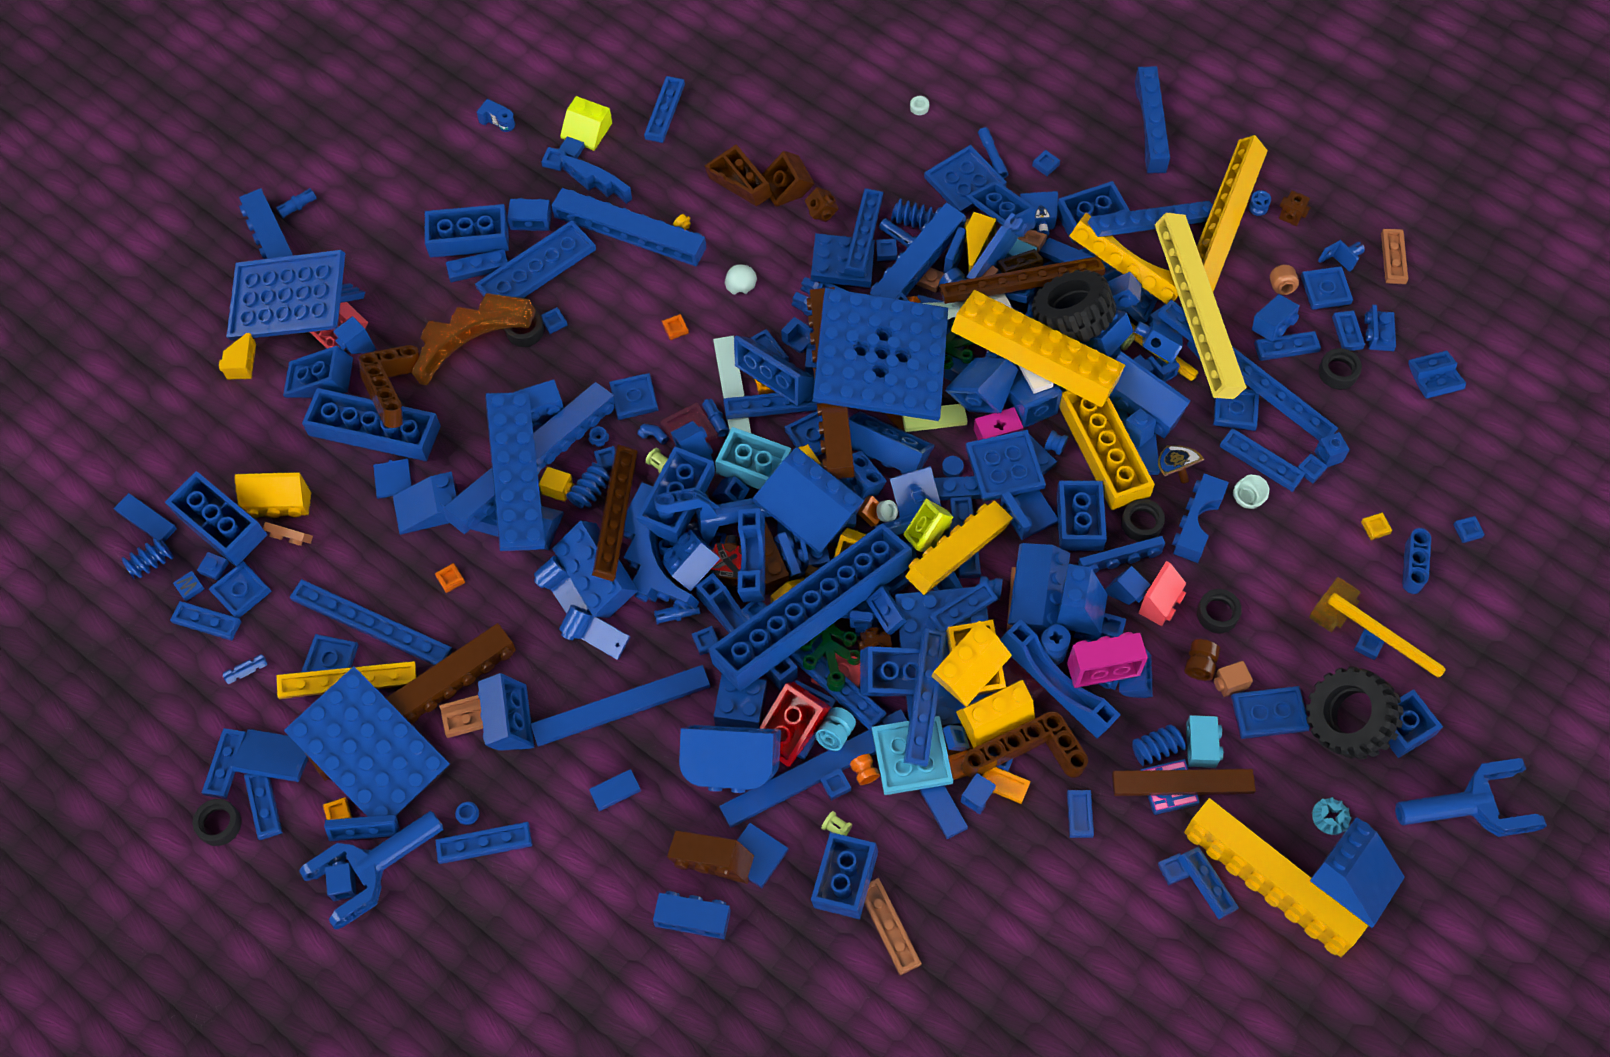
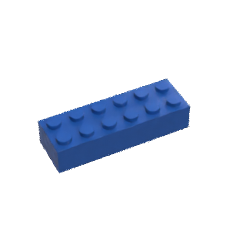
(357, 423)

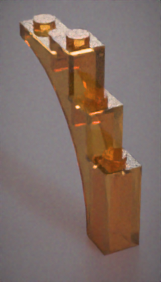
(443, 338)

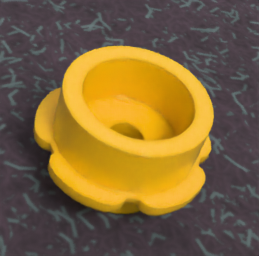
(682, 221)

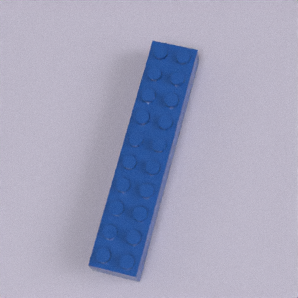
(810, 607)

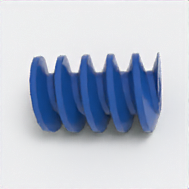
(911, 214)
(588, 486)
(146, 558)
(1056, 642)
(1158, 743)

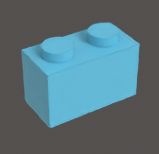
(1203, 741)

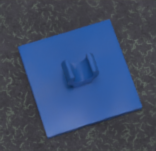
(912, 490)

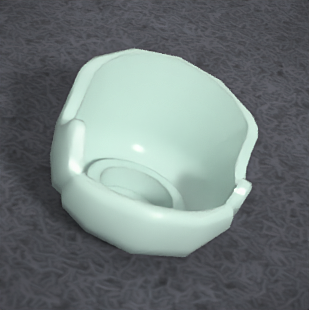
(740, 279)
(1251, 491)

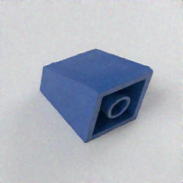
(984, 384)
(1030, 406)
(1082, 601)

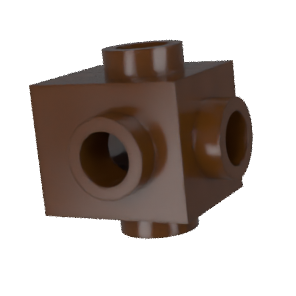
(821, 204)
(1294, 208)
(874, 638)

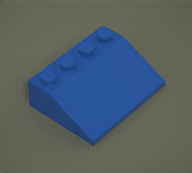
(808, 500)
(1360, 873)

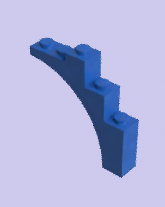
(645, 558)

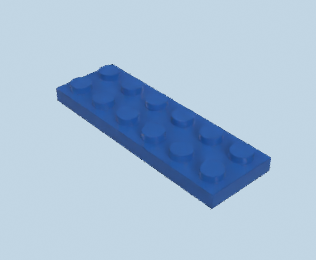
(538, 263)

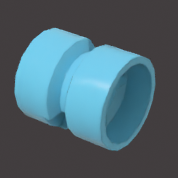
(835, 729)

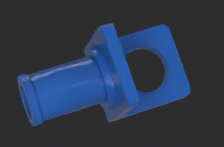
(1343, 254)

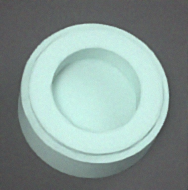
(919, 105)
(887, 511)

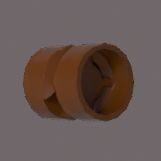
(1202, 660)

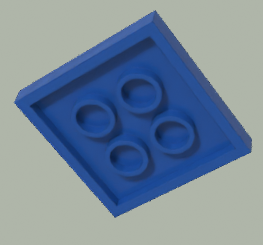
(961, 176)
(830, 260)
(1005, 465)

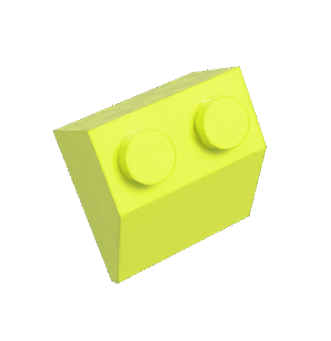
(586, 122)
(928, 526)

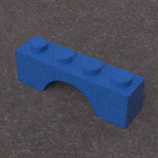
(1192, 538)
(752, 571)

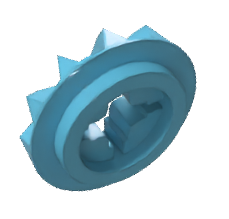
(1327, 825)

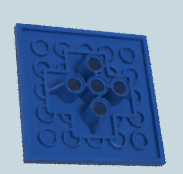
(906, 337)

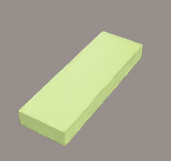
(950, 416)

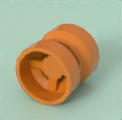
(864, 768)

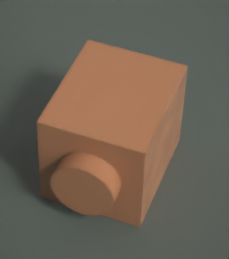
(1233, 679)

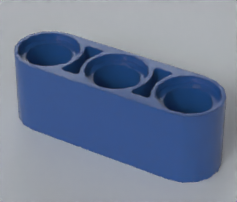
(1413, 569)

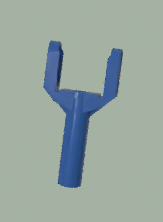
(708, 513)
(1474, 801)
(370, 865)

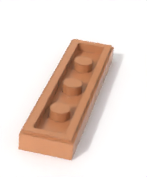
(890, 928)

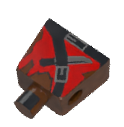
(729, 563)

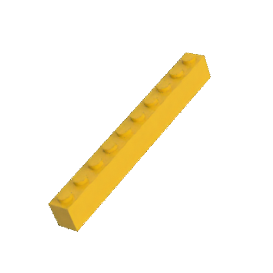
(1230, 206)

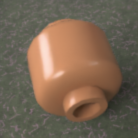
(1284, 279)

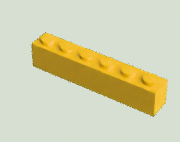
(958, 547)

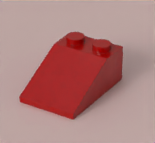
(798, 717)

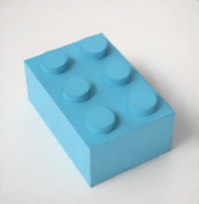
(749, 457)

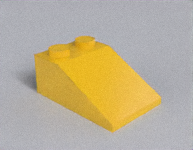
(979, 233)

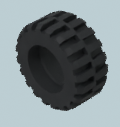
(1075, 305)
(1379, 728)

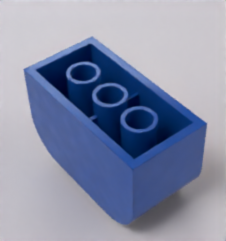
(216, 518)
(729, 756)

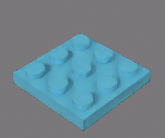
(904, 777)

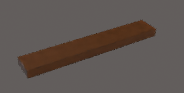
(1183, 782)

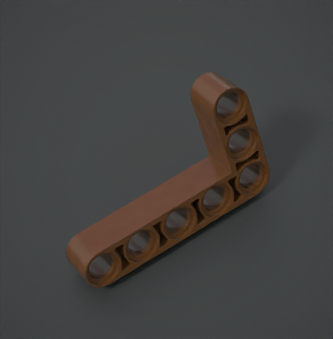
(374, 372)
(1025, 743)

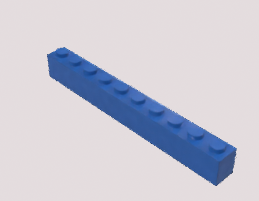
(549, 440)

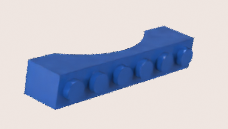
(1150, 99)
(728, 613)
(1086, 707)

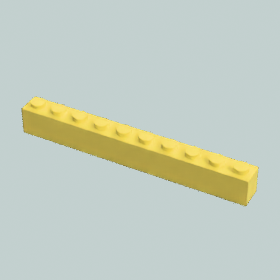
(1200, 306)

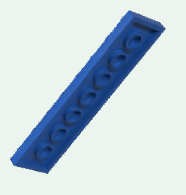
(514, 472)

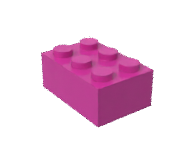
(1107, 659)

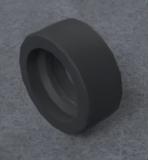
(530, 338)
(1348, 358)
(1149, 507)
(1226, 597)
(208, 808)

